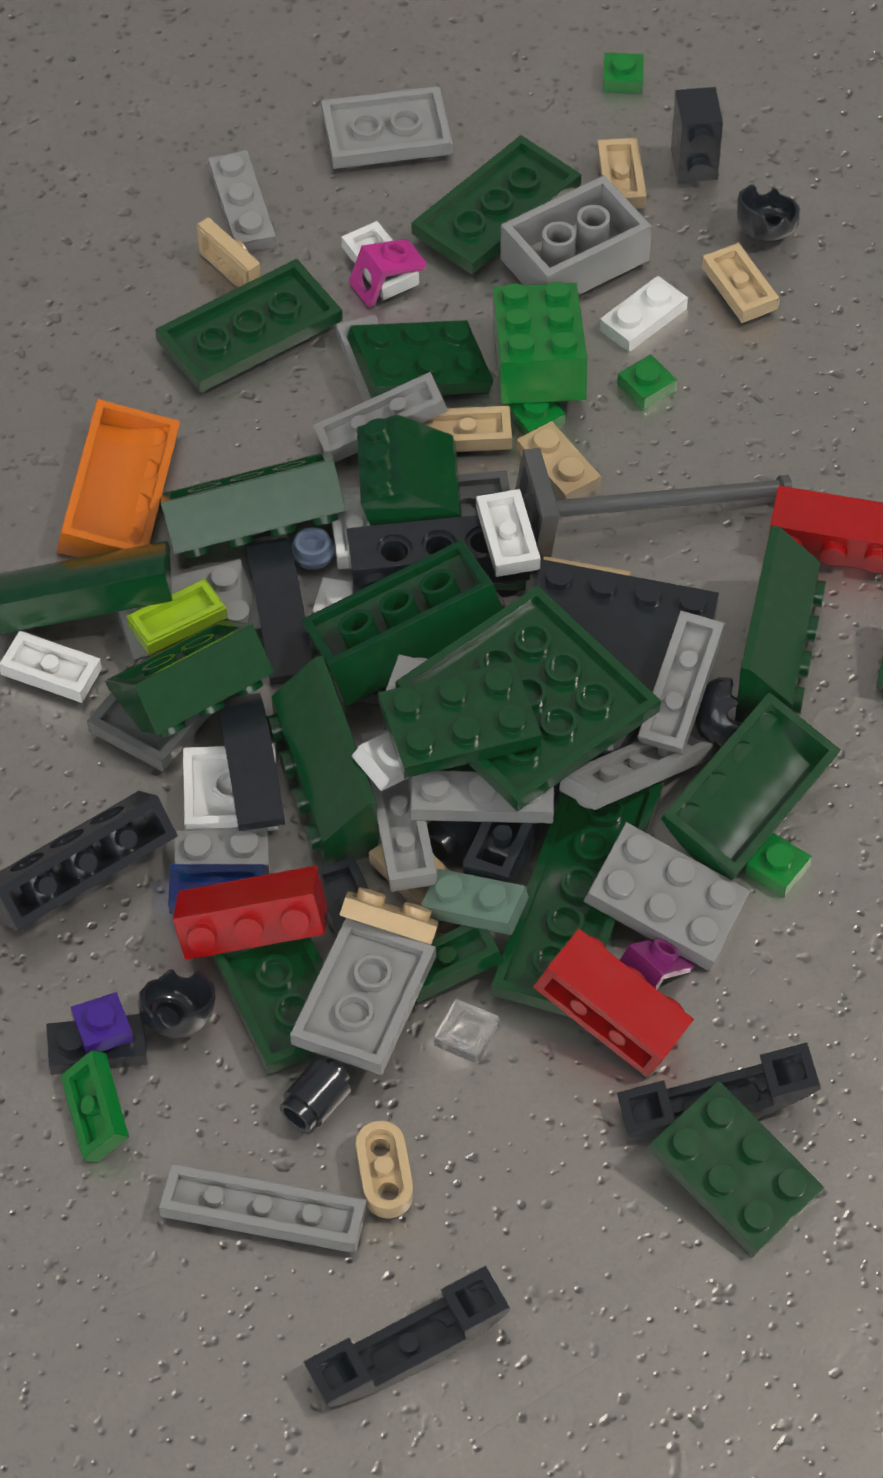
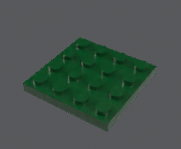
(572, 682)

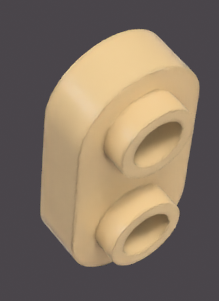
(384, 1172)

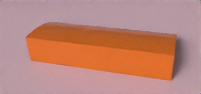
(118, 481)

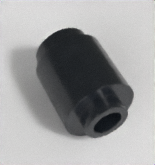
(451, 838)
(315, 1094)

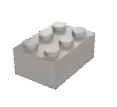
(577, 238)

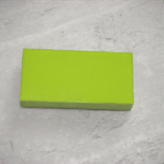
(172, 621)

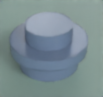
(313, 548)

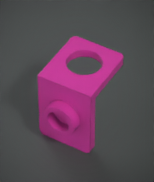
(382, 261)

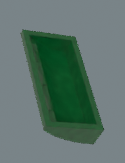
(85, 587)
(749, 787)

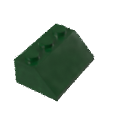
(407, 472)
(192, 677)

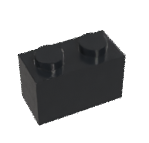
(696, 134)

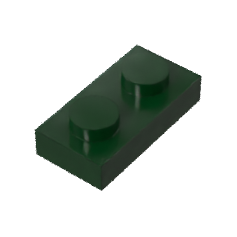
(459, 957)

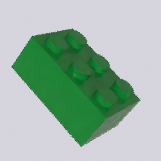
(539, 343)

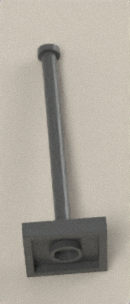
(546, 511)

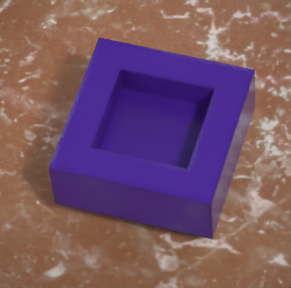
(102, 1023)

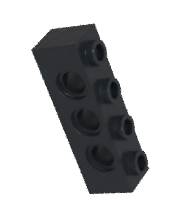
(387, 548)
(503, 849)
(82, 858)

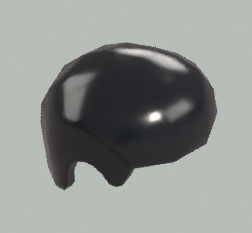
(766, 215)
(712, 716)
(177, 1004)

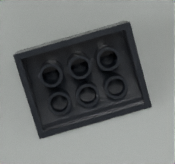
(625, 612)

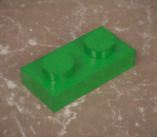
(94, 1106)

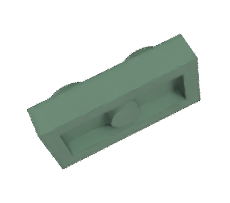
(476, 901)

